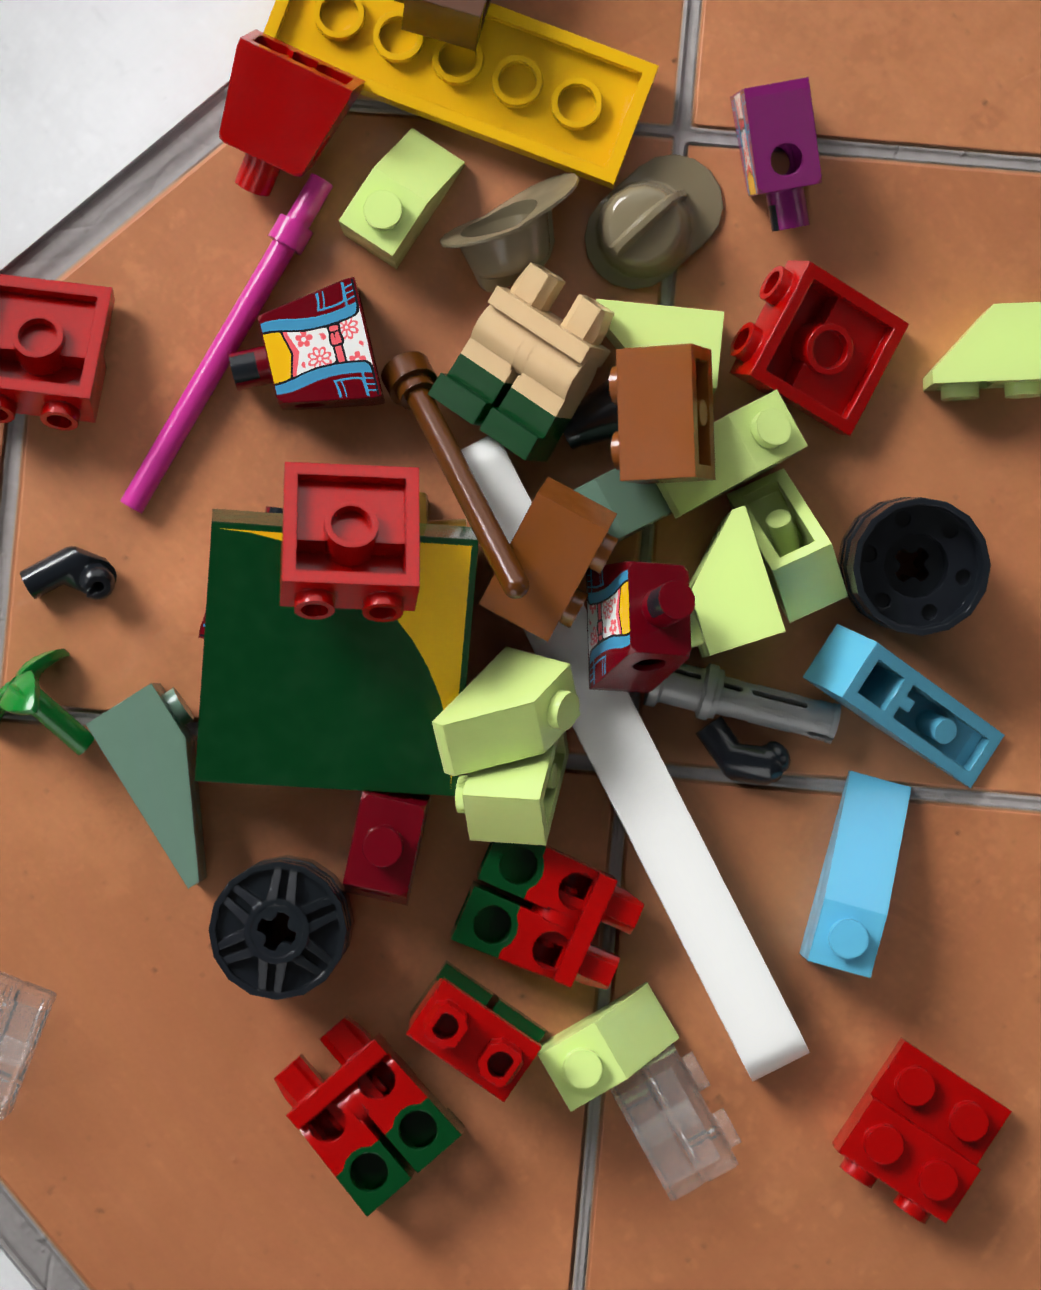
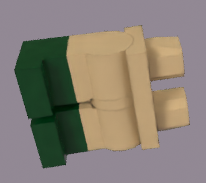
(527, 365)

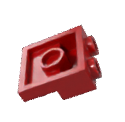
(817, 344)
(52, 349)
(350, 540)
(920, 1133)

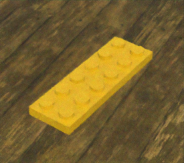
(519, 90)

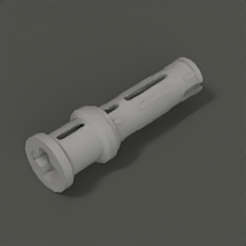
(711, 693)

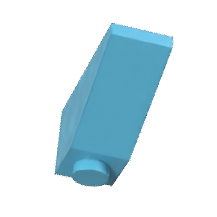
(903, 704)
(857, 876)

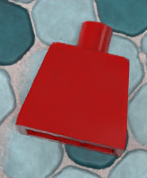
(281, 109)

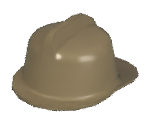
(653, 221)
(512, 234)

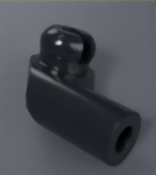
(72, 568)
(743, 761)

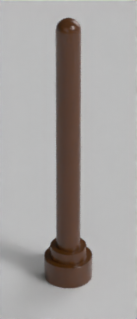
(408, 381)

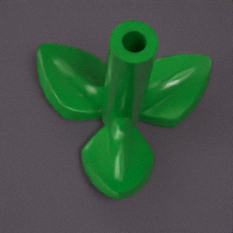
(25, 697)

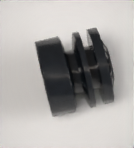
(949, 560)
(317, 913)

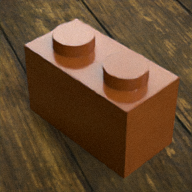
(663, 414)
(555, 548)

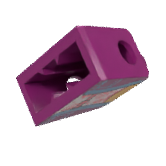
(783, 119)

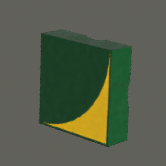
(333, 695)

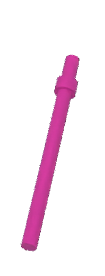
(288, 237)

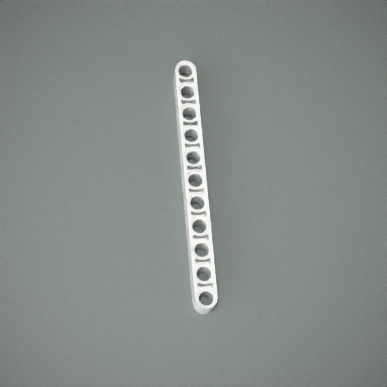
(658, 822)

